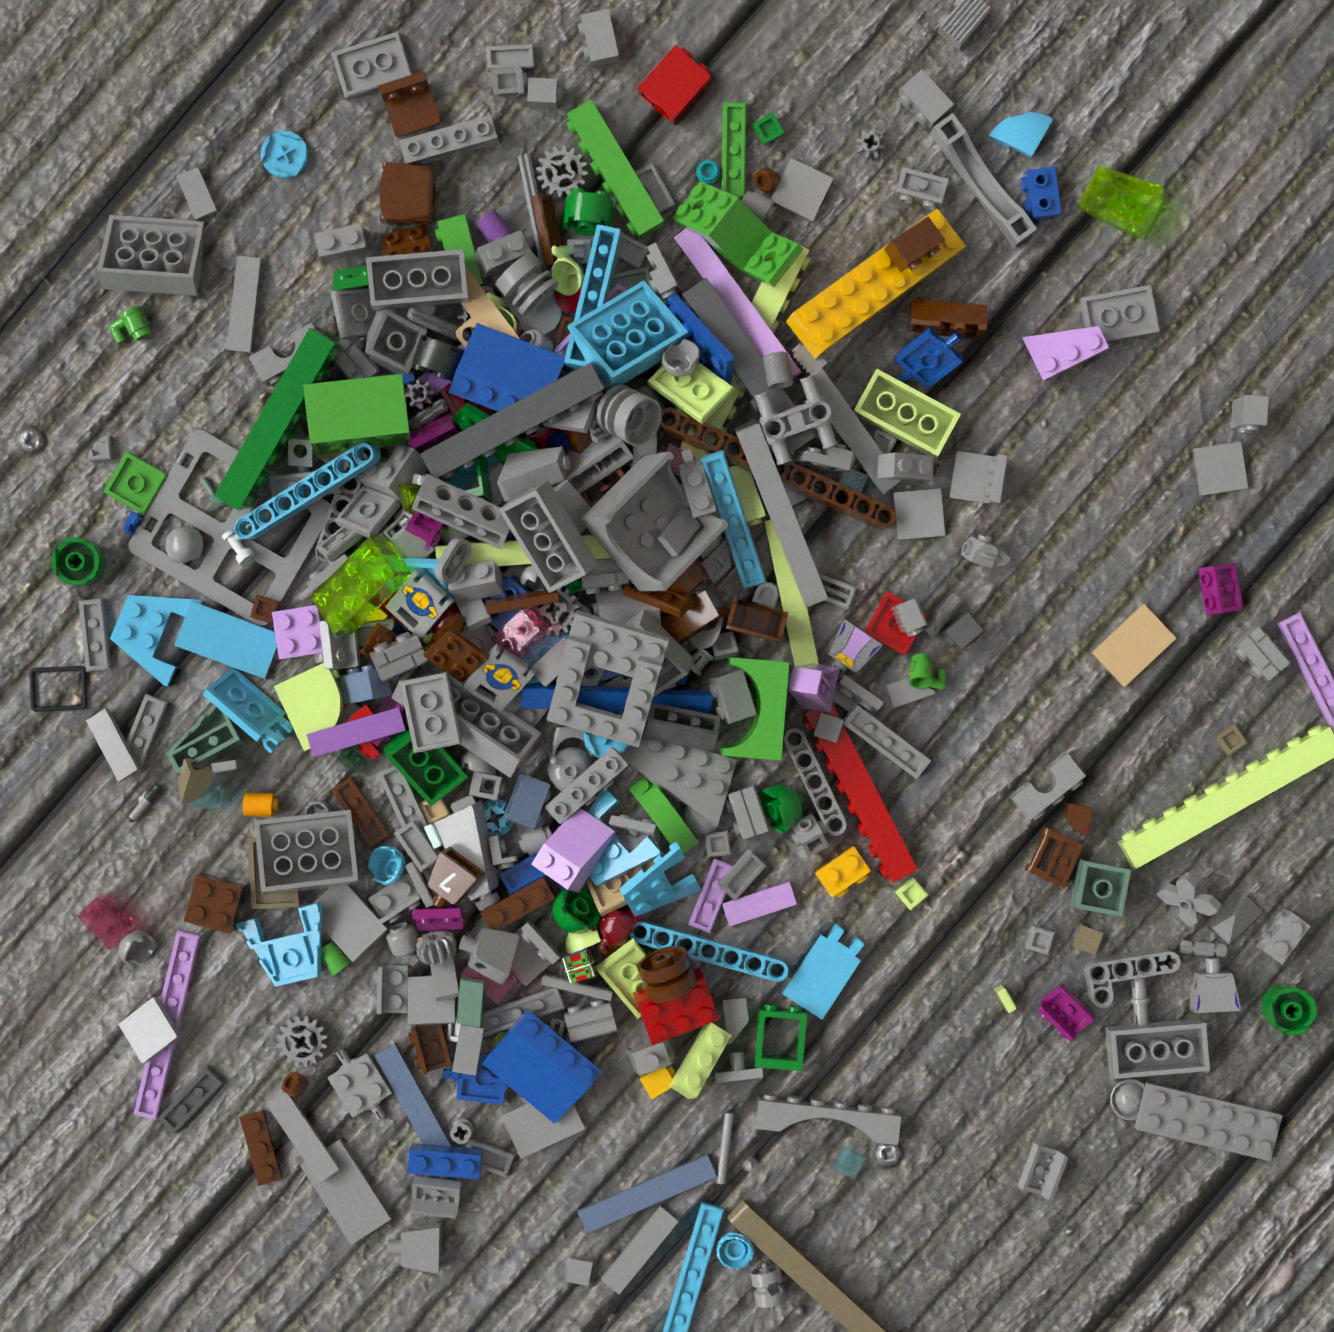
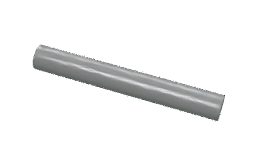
(725, 1148)

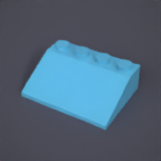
(627, 334)

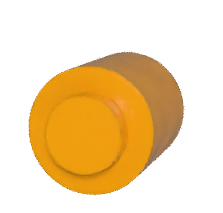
(260, 804)

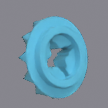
(499, 807)

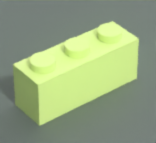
(700, 1060)

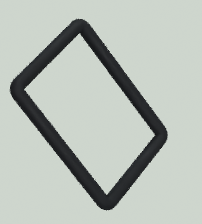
(58, 669)

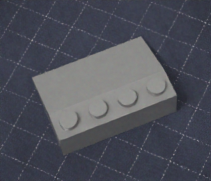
(152, 255)
(306, 852)

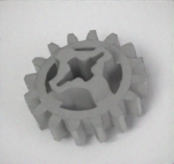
(552, 166)
(565, 609)
(294, 1036)

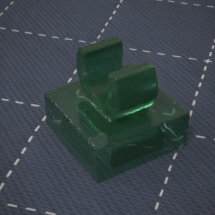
(352, 758)

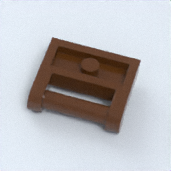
(1061, 861)

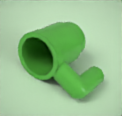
(135, 323)
(921, 674)
(334, 958)

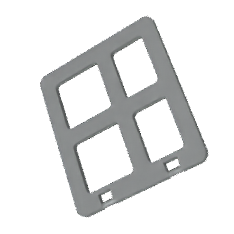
(169, 502)

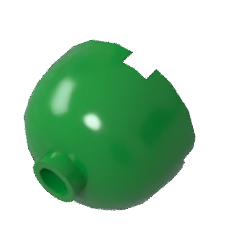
(783, 806)
(575, 911)

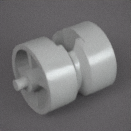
(767, 1281)

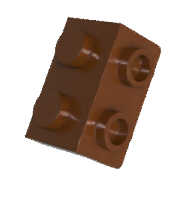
(430, 1047)

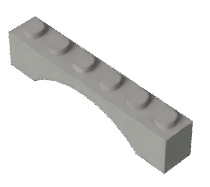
(999, 205)
(779, 1113)

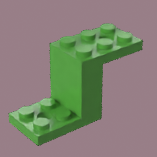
(737, 233)

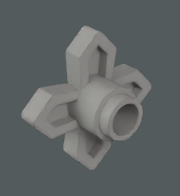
(1191, 897)

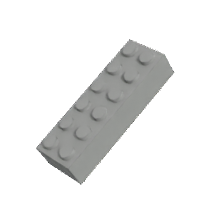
(485, 731)

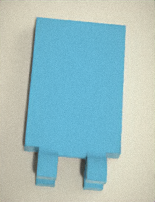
(249, 709)
(824, 972)

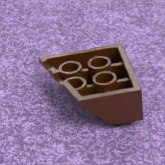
(947, 318)

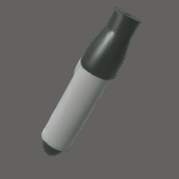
(144, 801)

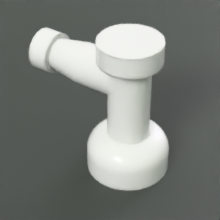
(243, 554)

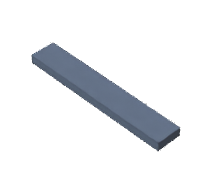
(411, 1097)
(647, 1193)

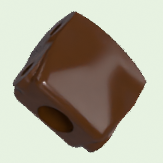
(407, 194)
(756, 620)

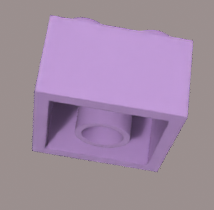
(298, 632)

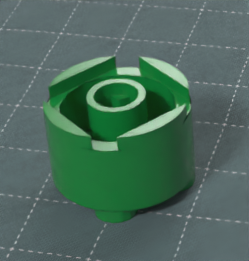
(587, 210)
(73, 549)
(1301, 1014)

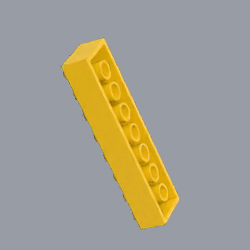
(865, 293)

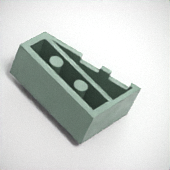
(207, 740)

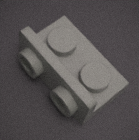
(339, 650)
(849, 693)
(395, 898)
(391, 988)

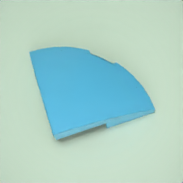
(1022, 132)

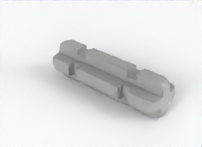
(428, 414)
(1203, 948)

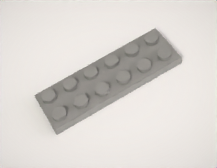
(1208, 1121)

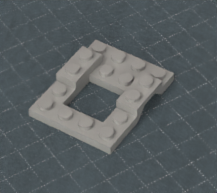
(616, 649)

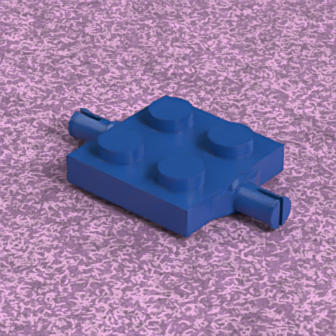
(929, 358)
(480, 1088)

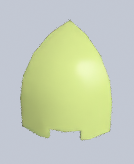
(577, 942)

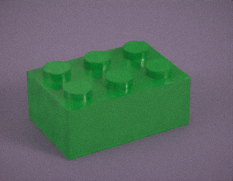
(430, 771)

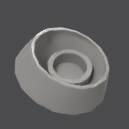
(1127, 1098)

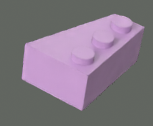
(1065, 349)
(814, 686)

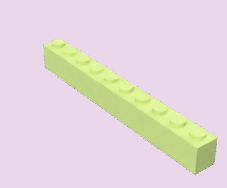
(768, 304)
(1228, 797)

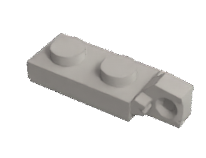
(695, 485)

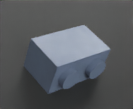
(363, 685)
(527, 801)

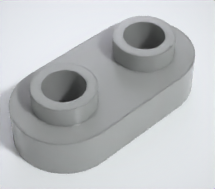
(452, 560)

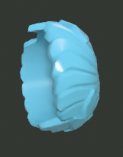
(386, 865)
(735, 1250)

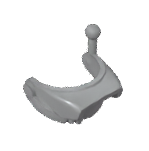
(561, 734)

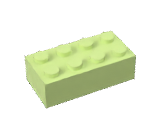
(906, 413)

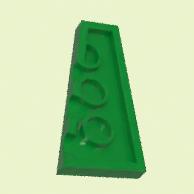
(470, 415)

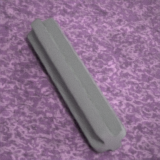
(435, 323)

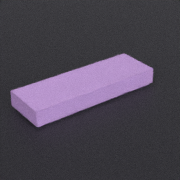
(710, 897)
(759, 903)

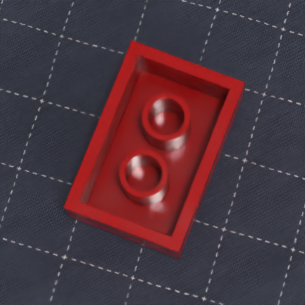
(677, 1016)

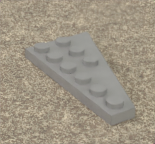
(685, 773)

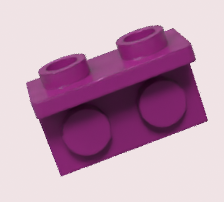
(433, 433)
(426, 529)
(1220, 588)
(439, 918)

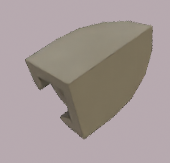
(193, 780)

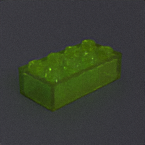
(361, 585)

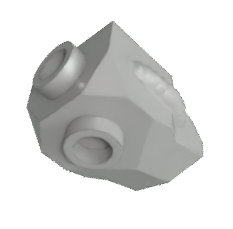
(984, 552)

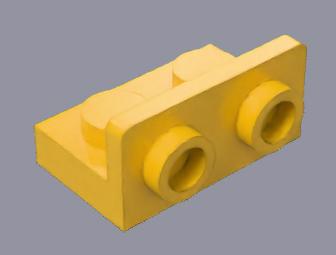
(843, 872)

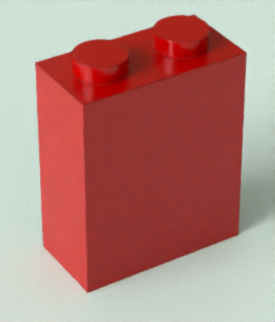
(675, 84)

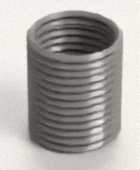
(777, 370)

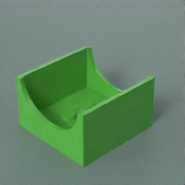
(356, 413)
(766, 734)

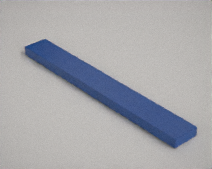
(615, 698)

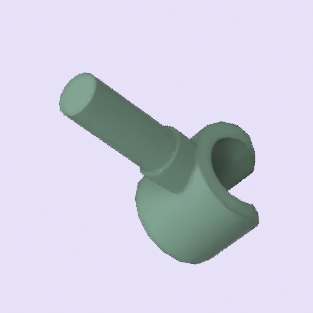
(213, 500)

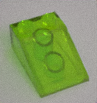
(1123, 201)

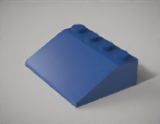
(503, 369)
(542, 1066)

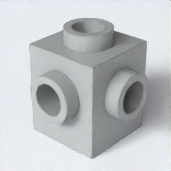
(810, 835)

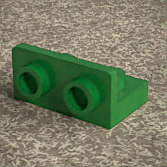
(351, 278)

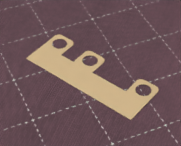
(481, 311)

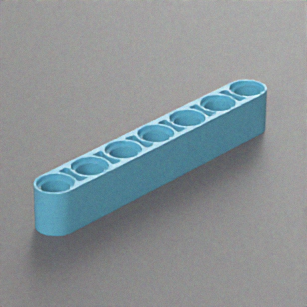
(296, 492)
(718, 957)

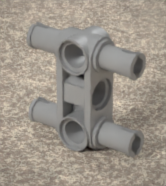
(796, 419)

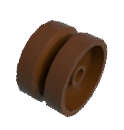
(667, 974)

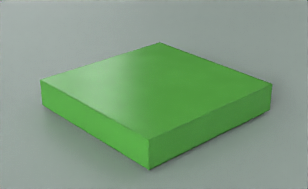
(135, 483)

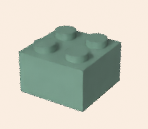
(1100, 887)

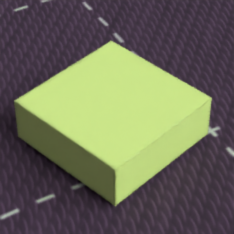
(911, 893)
(1005, 998)

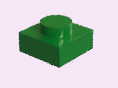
(768, 129)

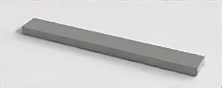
(782, 514)

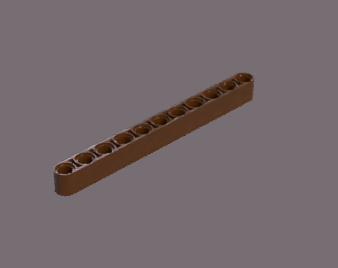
(787, 469)

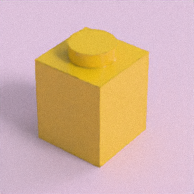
(658, 1080)

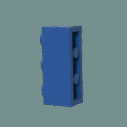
(445, 1161)

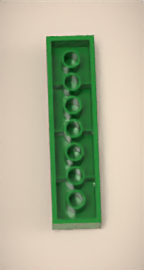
(276, 421)

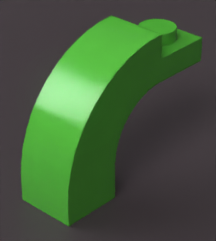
(663, 814)

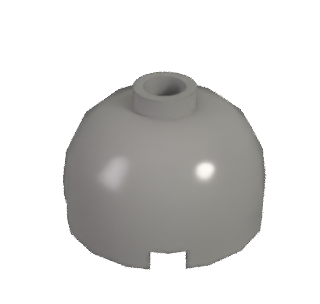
(571, 764)

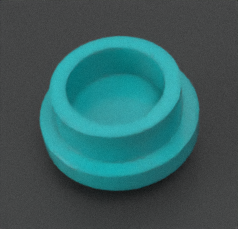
(708, 172)

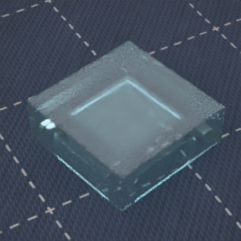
(849, 1163)

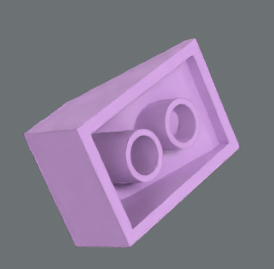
(574, 850)

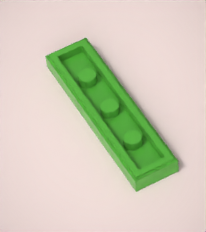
(733, 148)

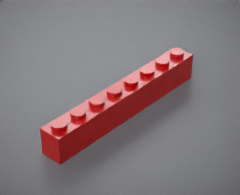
(863, 801)

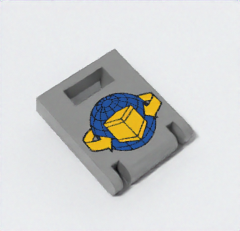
(421, 602)
(501, 675)

